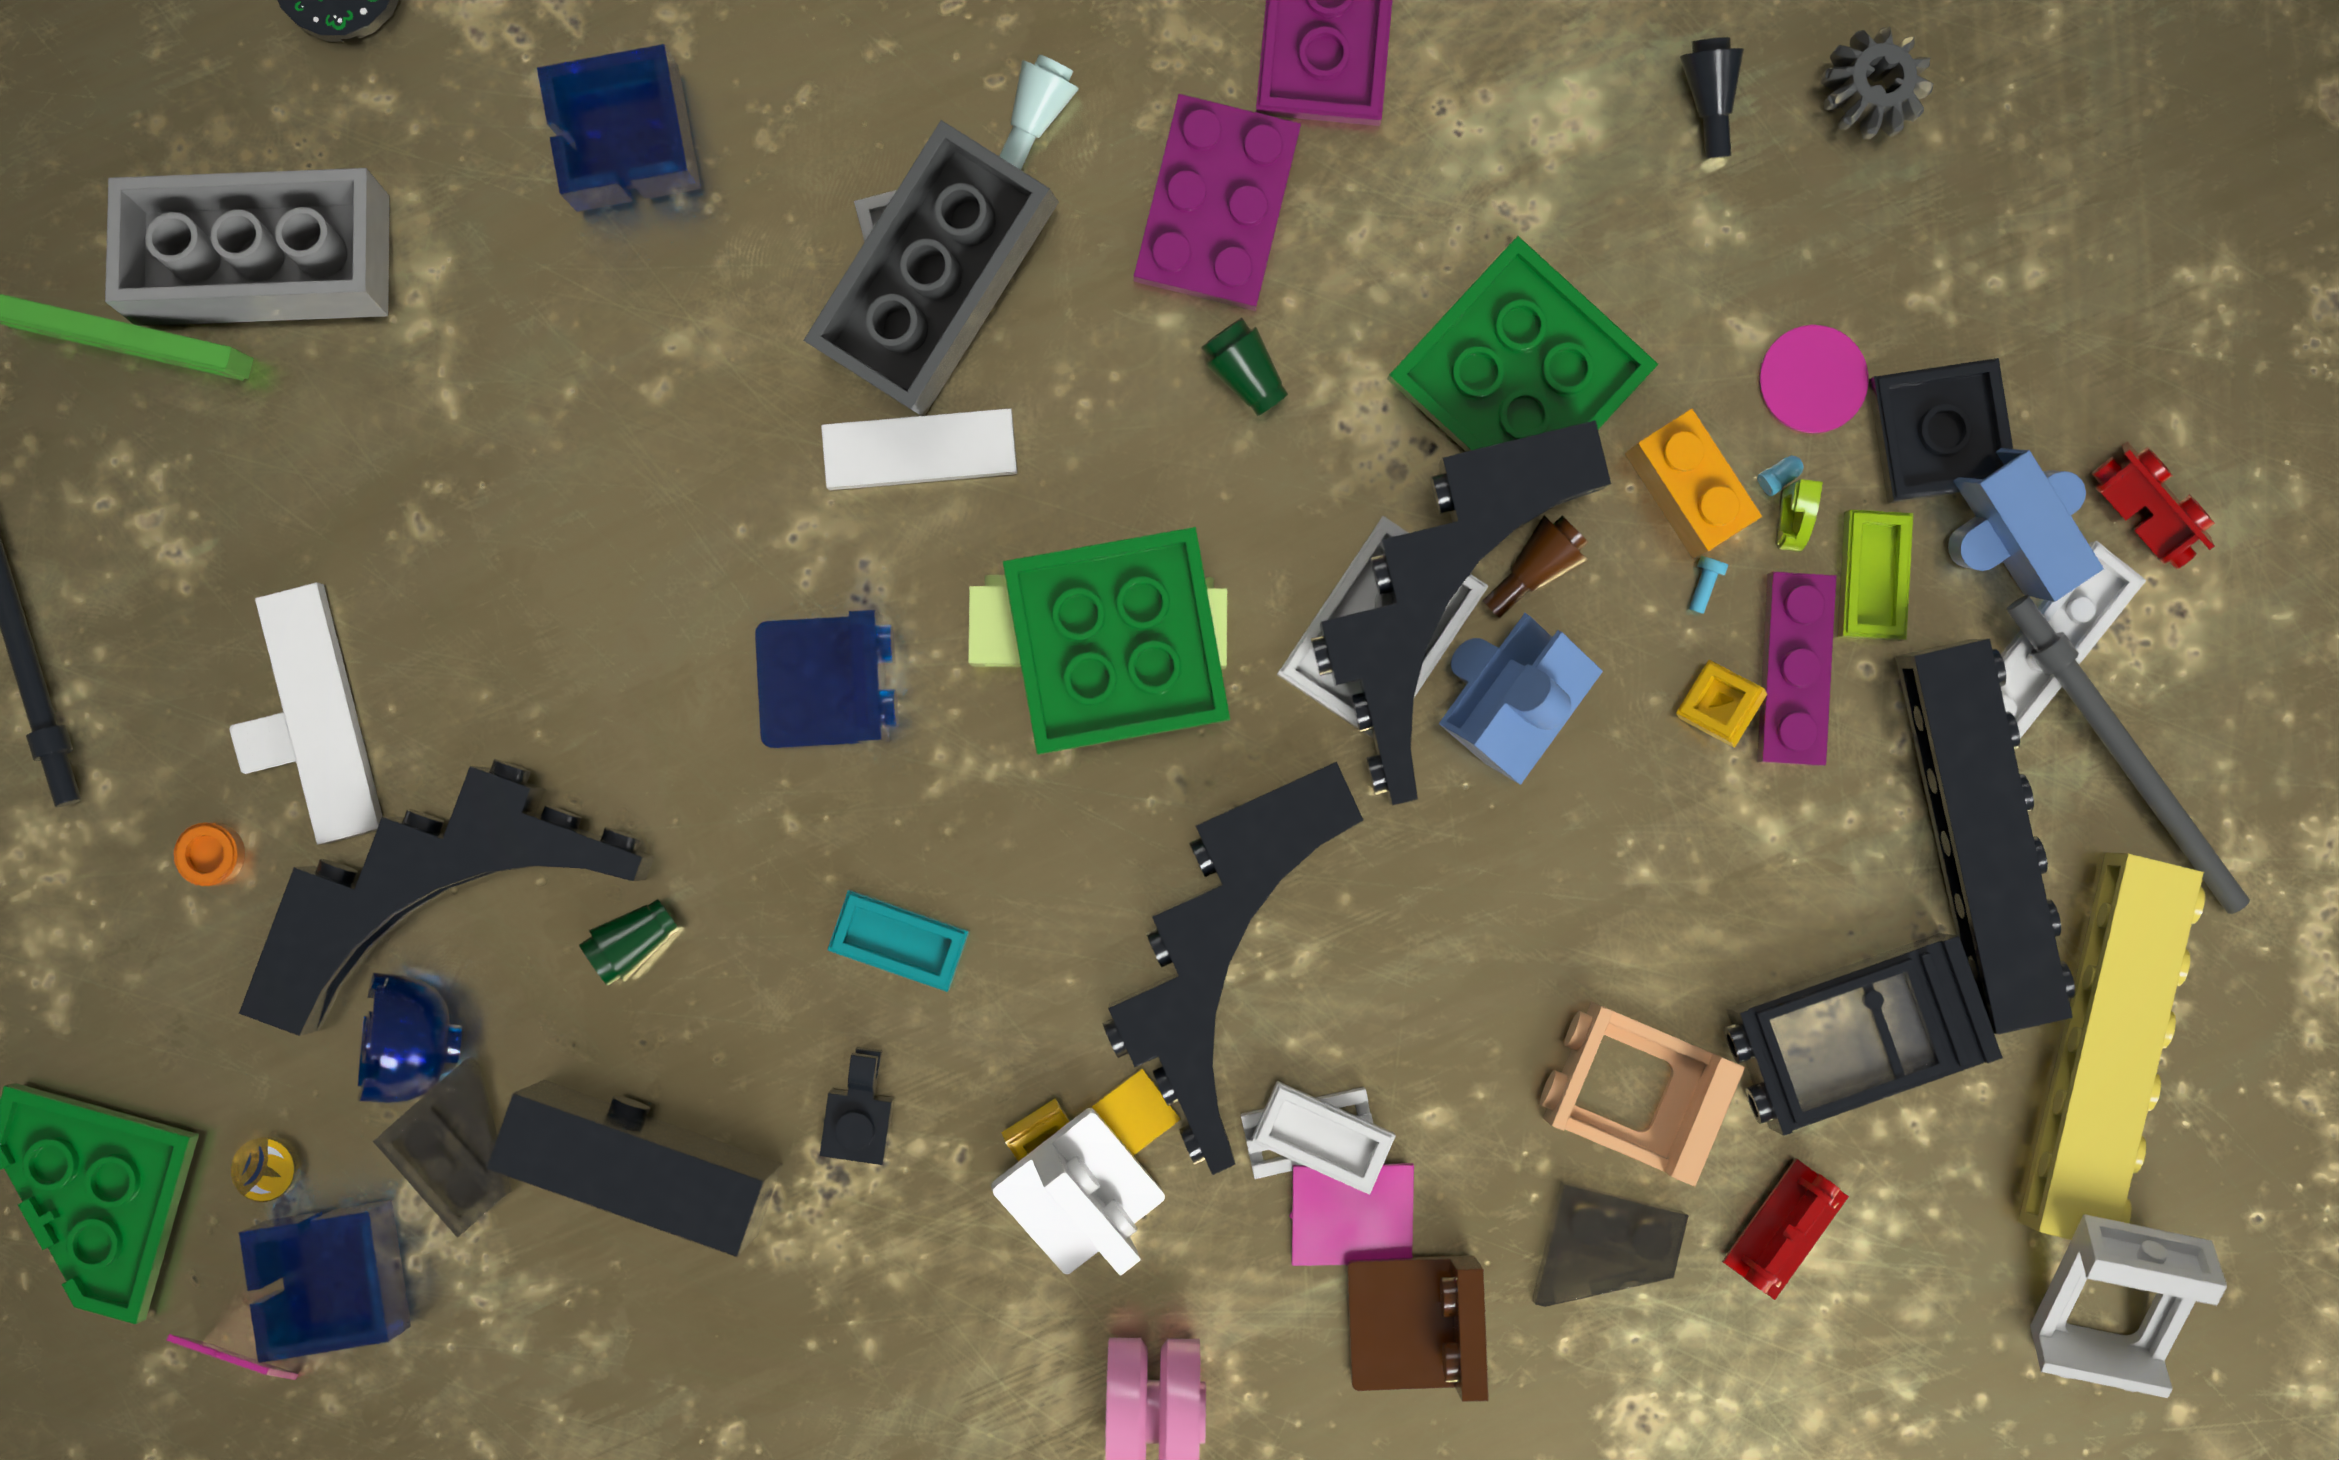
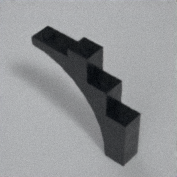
(1488, 498)
(333, 921)
(1176, 1016)

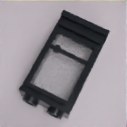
(1861, 1033)

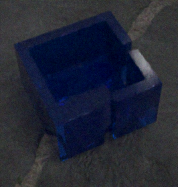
(625, 124)
(337, 1280)

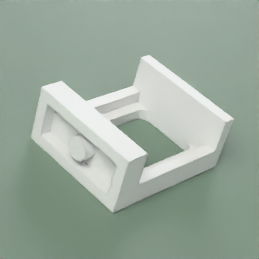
(2132, 1256)

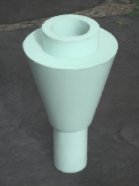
(1039, 98)

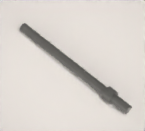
(2057, 656)

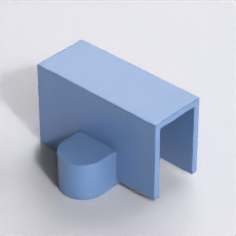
(2027, 526)
(1517, 695)

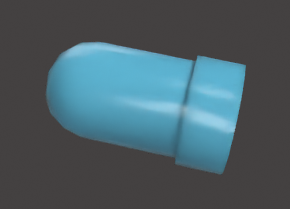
(1779, 475)

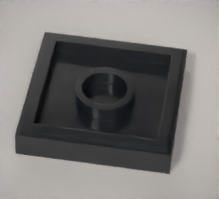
(1939, 427)

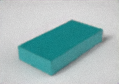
(898, 940)

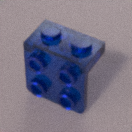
(825, 680)

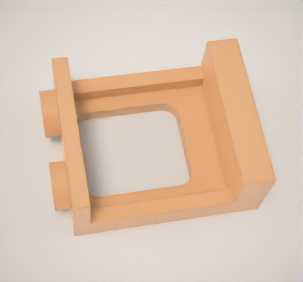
(1686, 1114)

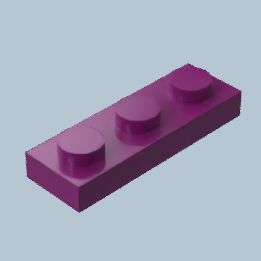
(1797, 668)

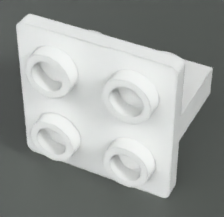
(1080, 1195)

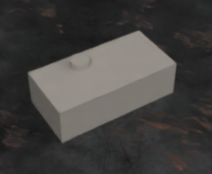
(247, 247)

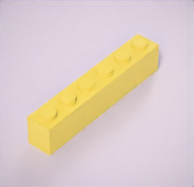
(2112, 1044)

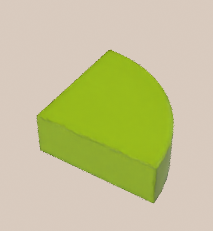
(1798, 514)

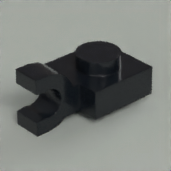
(858, 1119)

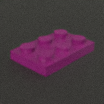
(1217, 202)

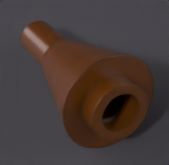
(1546, 556)

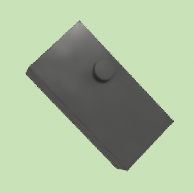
(932, 268)

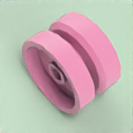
(1154, 1411)

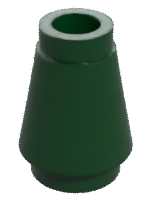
(1245, 366)
(628, 941)

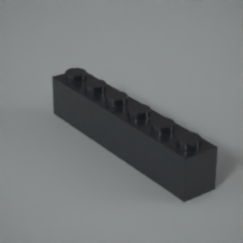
(1986, 832)

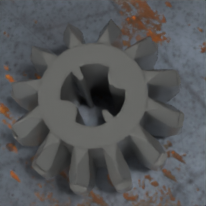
(1879, 61)

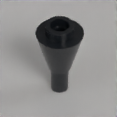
(1713, 80)

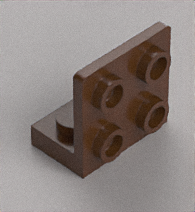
(1418, 1325)

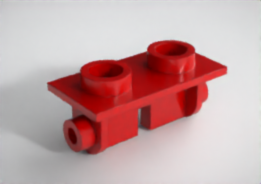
(2173, 522)
(1785, 1228)

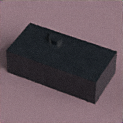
(635, 1165)

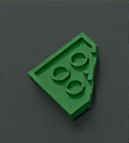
(95, 1193)

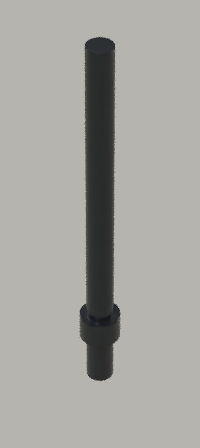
(48, 739)

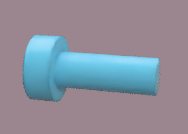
(1705, 585)

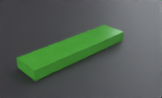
(124, 338)

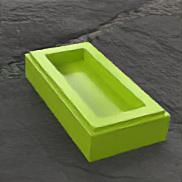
(1875, 575)

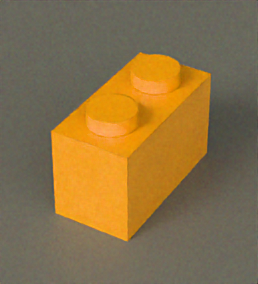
(1693, 484)

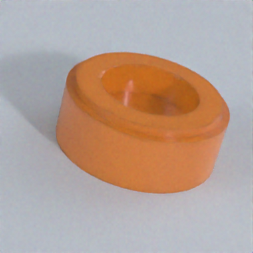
(209, 854)

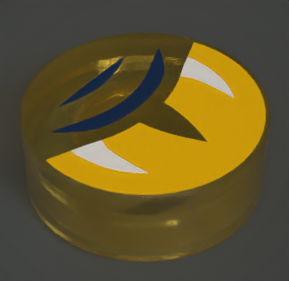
(266, 1169)

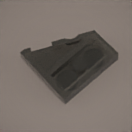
(446, 1148)
(1605, 1245)

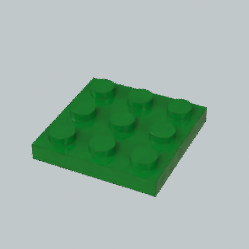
(1520, 357)
(1116, 640)

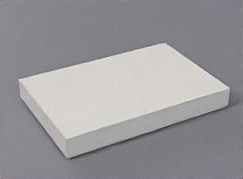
(1359, 593)

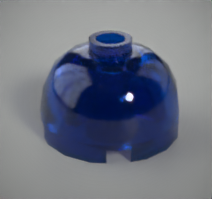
(404, 1040)

